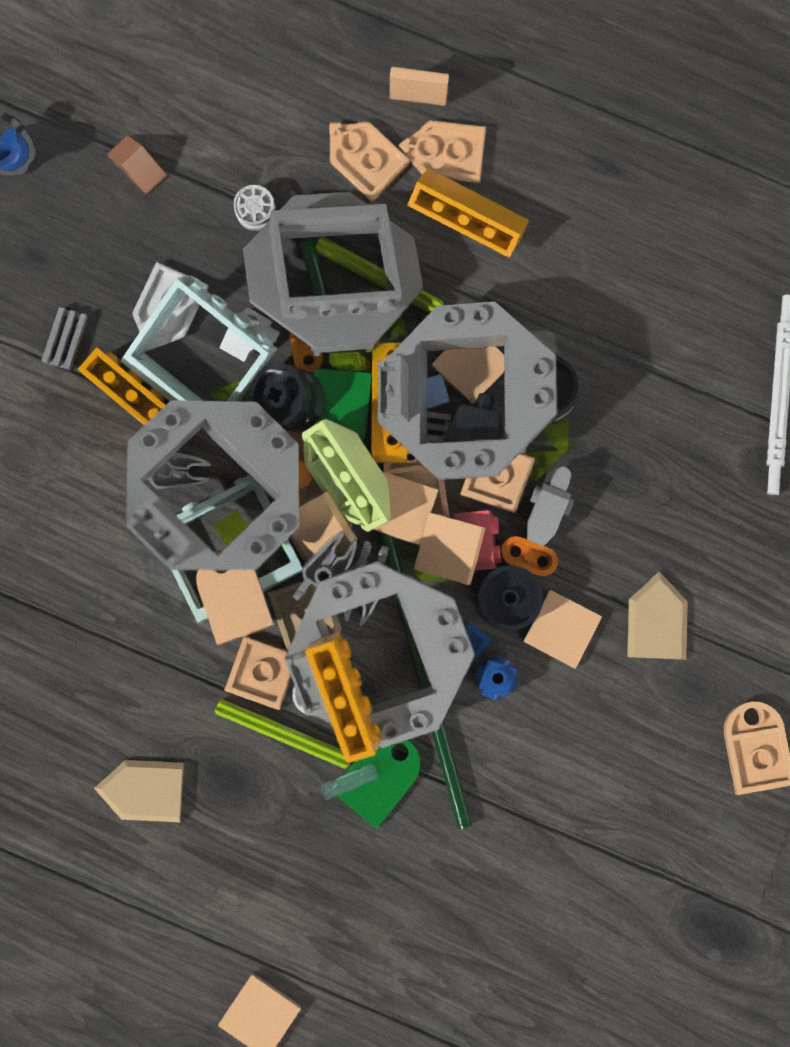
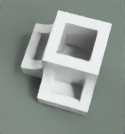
(237, 346)

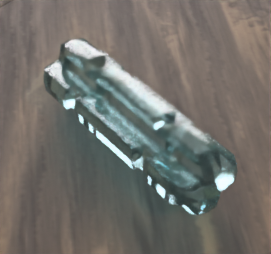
(349, 781)

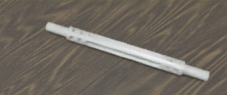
(780, 400)

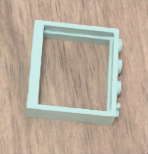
(162, 380)
(217, 500)

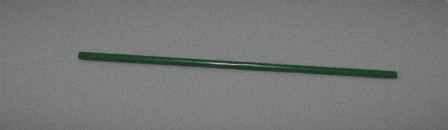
(393, 561)

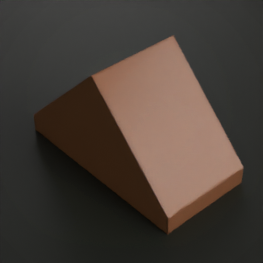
(137, 164)

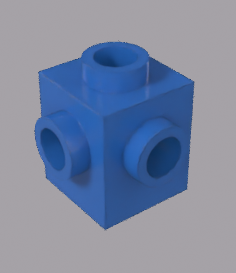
(485, 673)

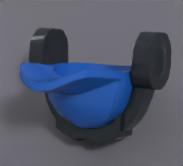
(15, 150)

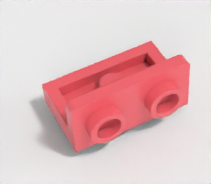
(489, 553)

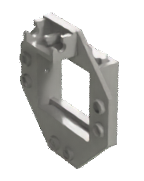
(338, 320)
(528, 388)
(253, 443)
(436, 631)

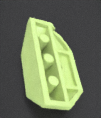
(348, 472)

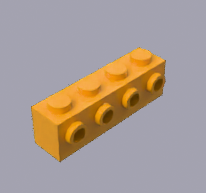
(468, 212)
(122, 386)
(384, 446)
(343, 698)

